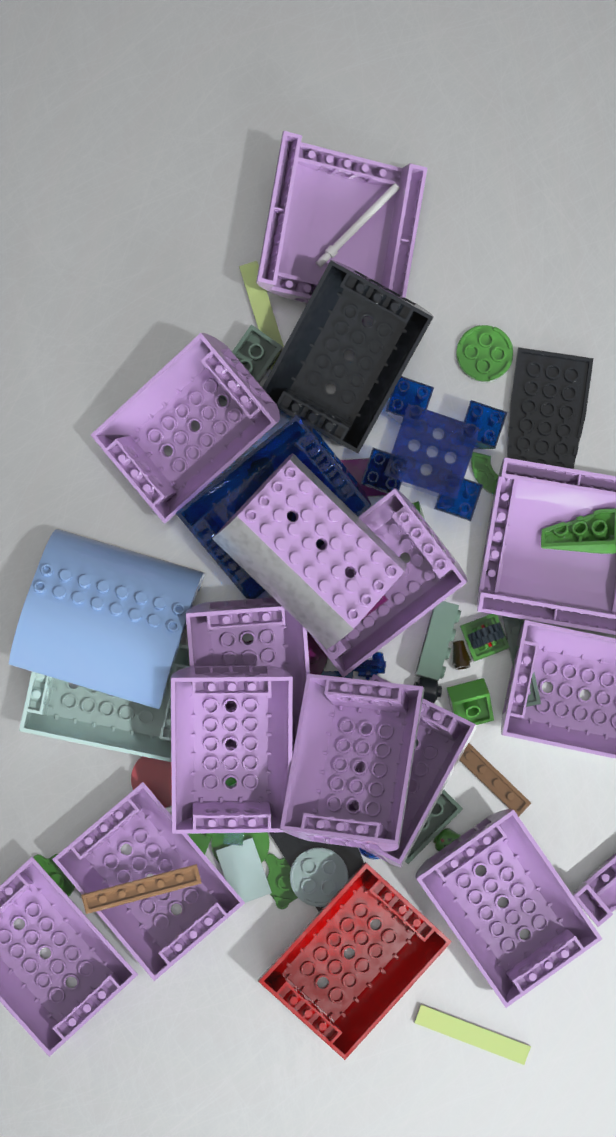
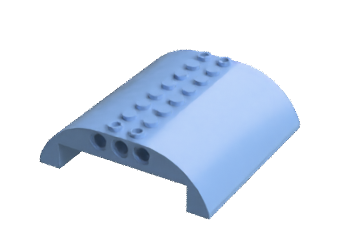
(104, 618)

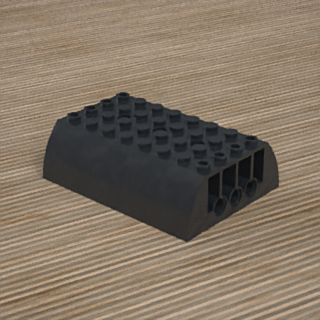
(317, 349)

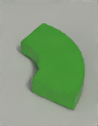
(484, 472)

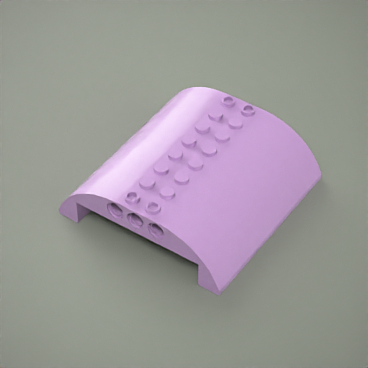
(318, 199)
(542, 583)

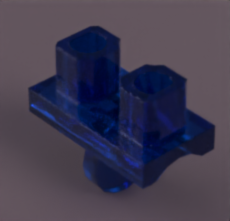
(371, 667)

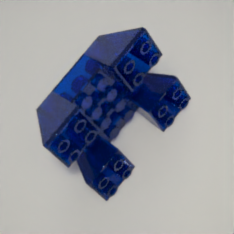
(403, 466)

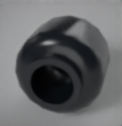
(431, 689)

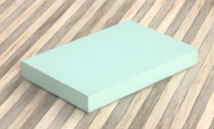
(244, 870)

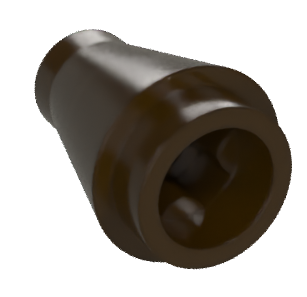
(461, 658)

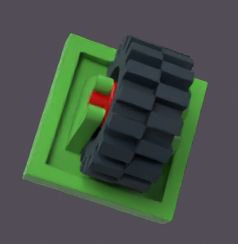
(484, 637)

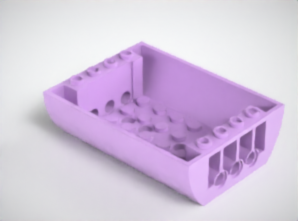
(425, 583)

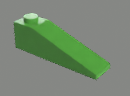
(585, 534)

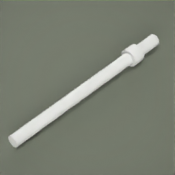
(332, 250)

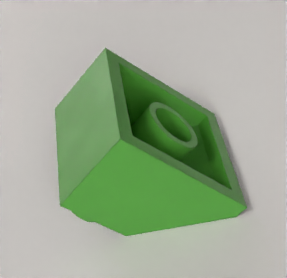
(471, 701)

